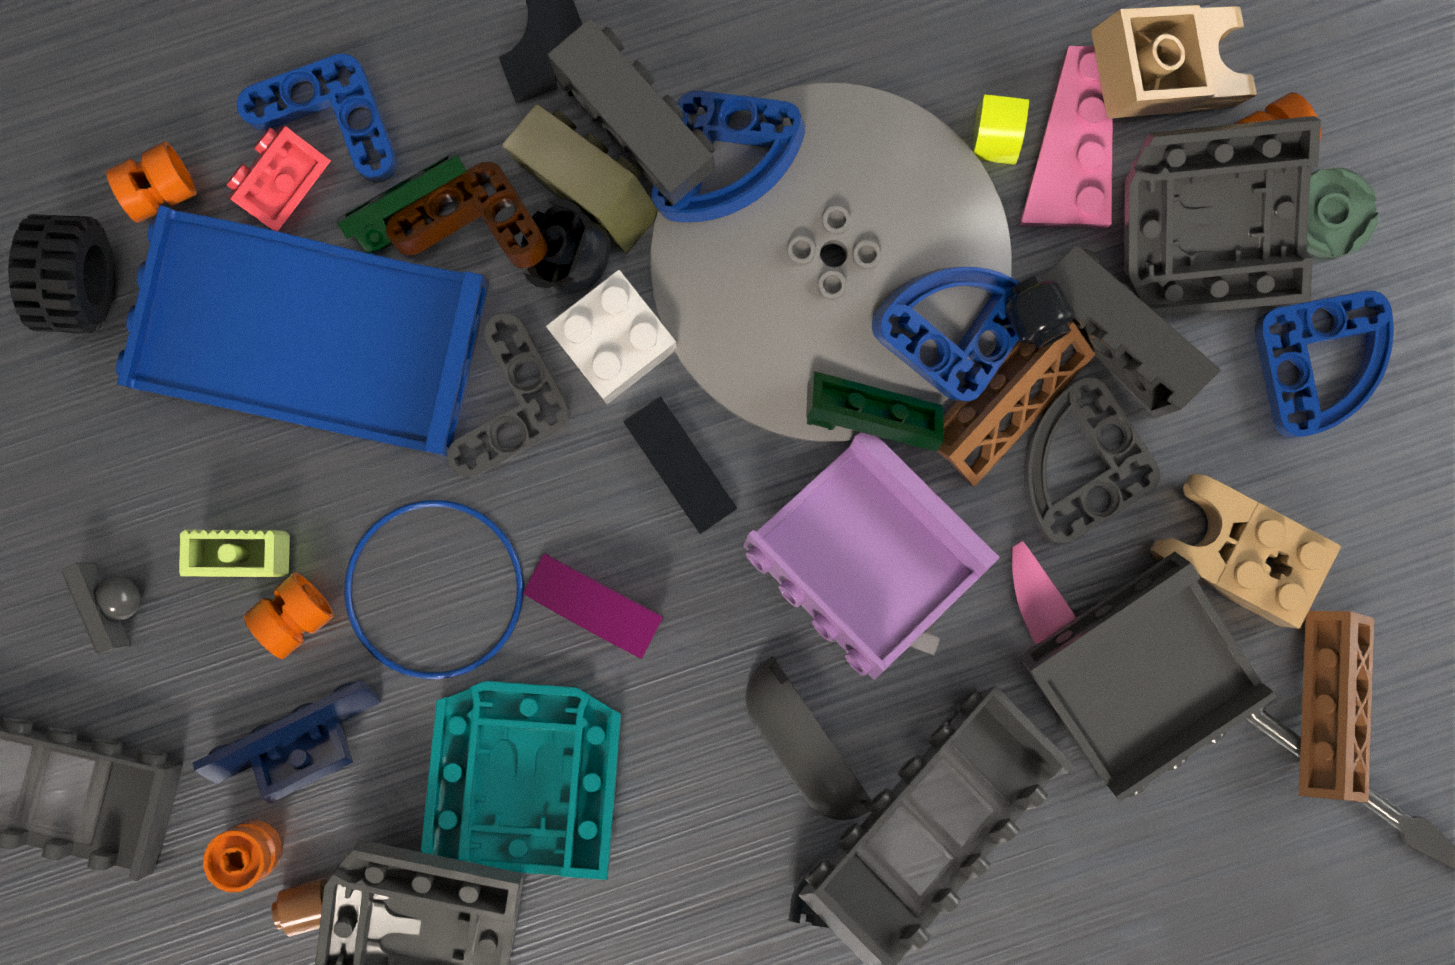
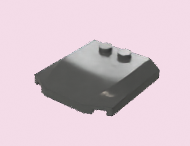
(1221, 216)
(416, 910)

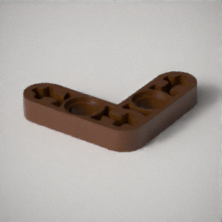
(472, 203)

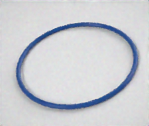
(349, 574)

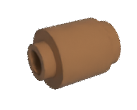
(299, 908)

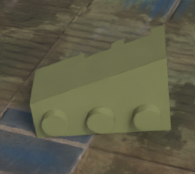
(583, 173)

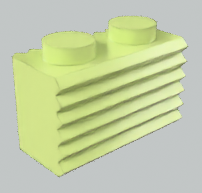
(234, 553)

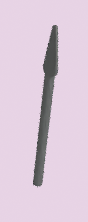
(1414, 830)

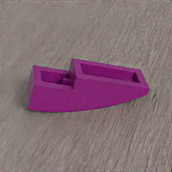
(593, 605)

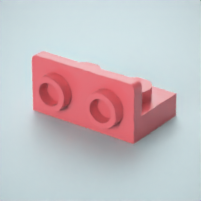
(276, 177)

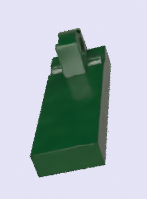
(367, 220)
(873, 411)

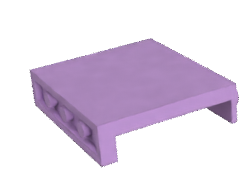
(870, 554)

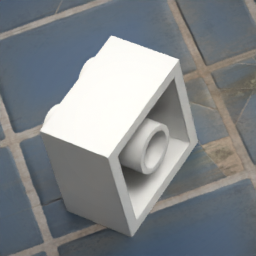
(612, 336)

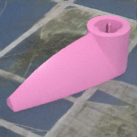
(1037, 596)

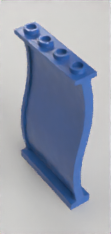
(302, 331)

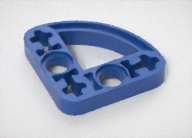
(714, 124)
(1300, 333)
(951, 357)

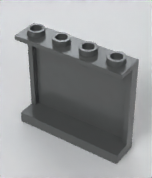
(1147, 677)

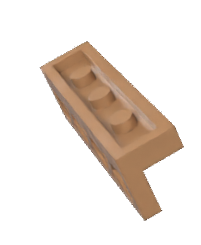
(978, 420)
(1336, 706)

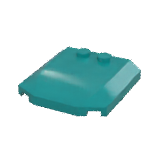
(523, 779)

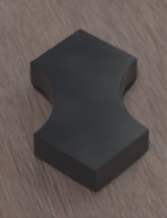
(528, 64)

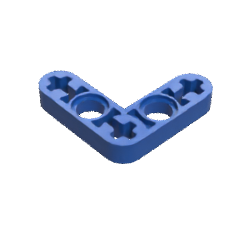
(341, 98)

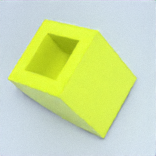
(1000, 128)

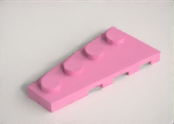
(1075, 154)

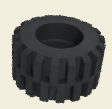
(61, 273)

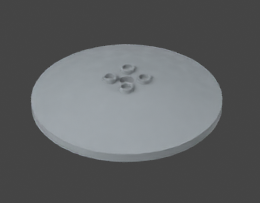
(762, 307)

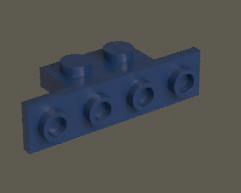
(294, 748)

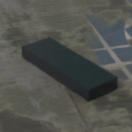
(680, 465)

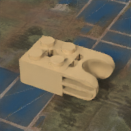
(1168, 61)
(1236, 551)

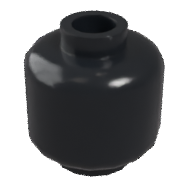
(1039, 312)

